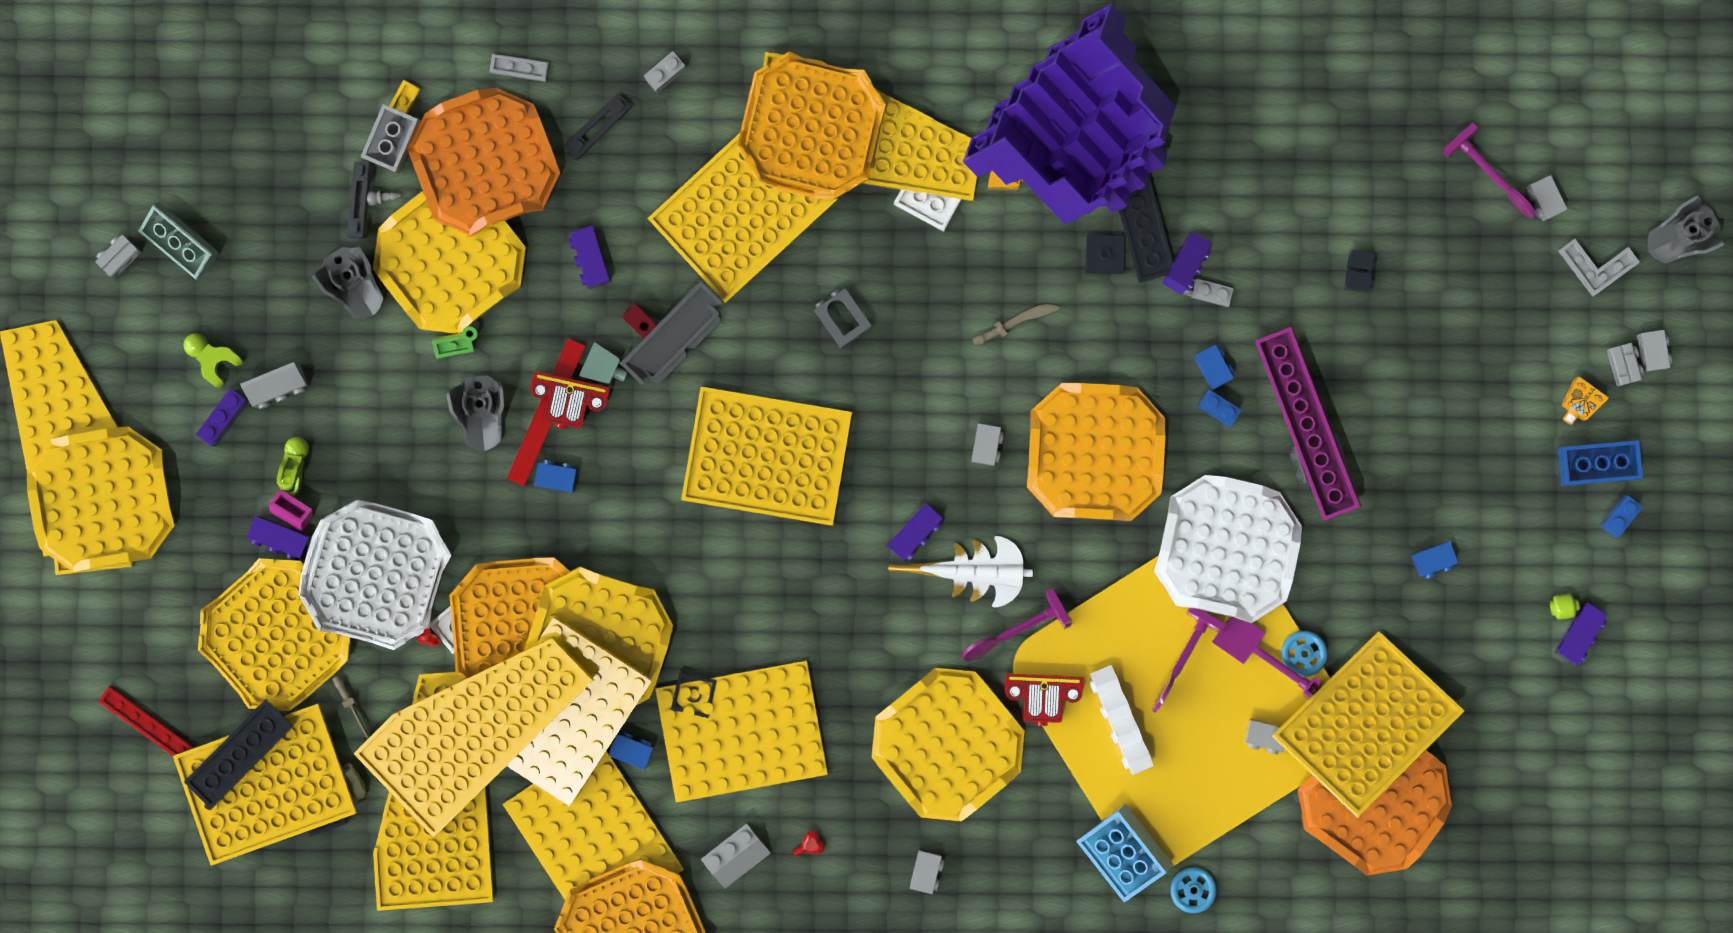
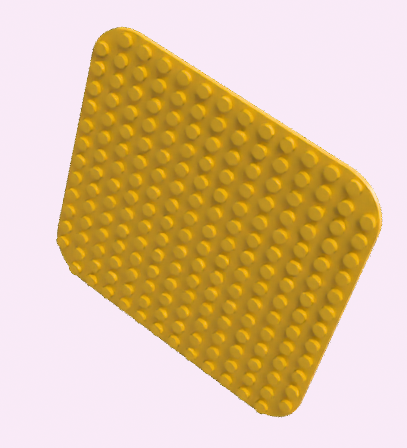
(1201, 768)

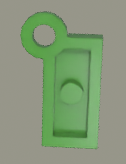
(455, 343)

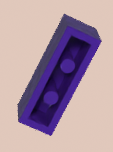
(589, 257)
(1187, 263)
(222, 417)
(915, 532)
(278, 538)
(1581, 634)

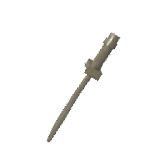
(1035, 312)
(349, 702)

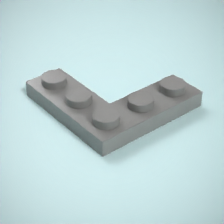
(1591, 277)

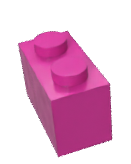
(290, 510)

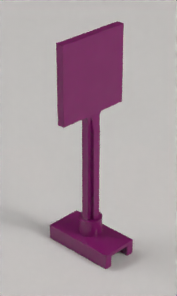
(1242, 639)

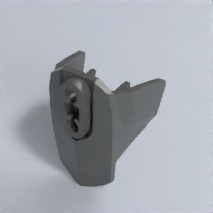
(1673, 238)
(356, 294)
(483, 424)

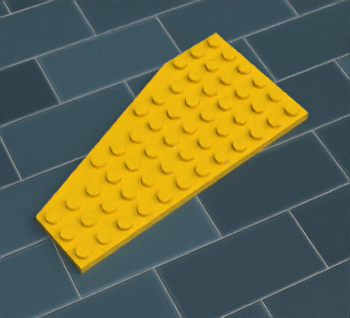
(916, 152)
(50, 388)
(462, 737)
(426, 870)

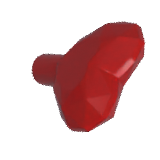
(428, 638)
(810, 844)

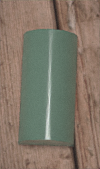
(178, 241)

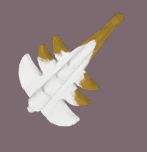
(1003, 571)

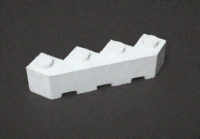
(1121, 720)

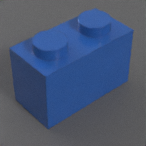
(1214, 367)
(1219, 408)
(556, 477)
(1621, 516)
(1435, 559)
(631, 751)

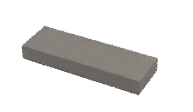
(519, 67)

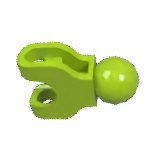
(210, 357)
(291, 467)

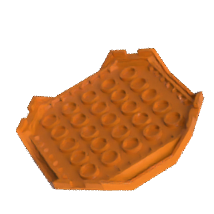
(483, 160)
(1392, 829)

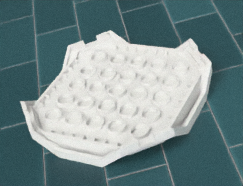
(1229, 548)
(373, 573)

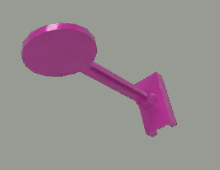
(1462, 142)
(1204, 621)
(985, 645)

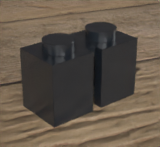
(1362, 262)

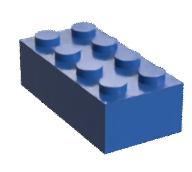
(1600, 463)

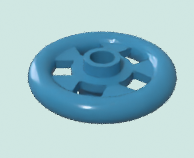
(1291, 643)
(1183, 903)

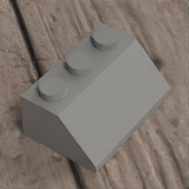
(390, 139)
(275, 385)
(735, 855)

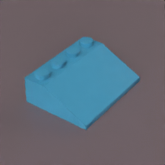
(1125, 853)

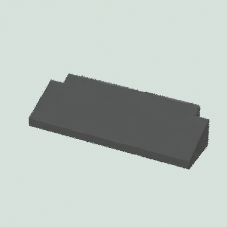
(681, 328)

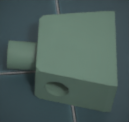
(602, 366)

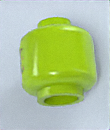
(1564, 606)

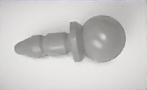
(374, 198)

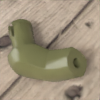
(355, 783)

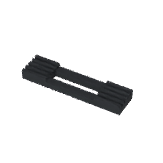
(617, 107)
(359, 226)

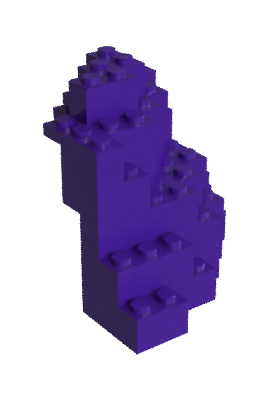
(1079, 124)

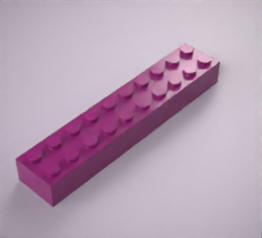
(1308, 423)

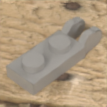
(1211, 292)

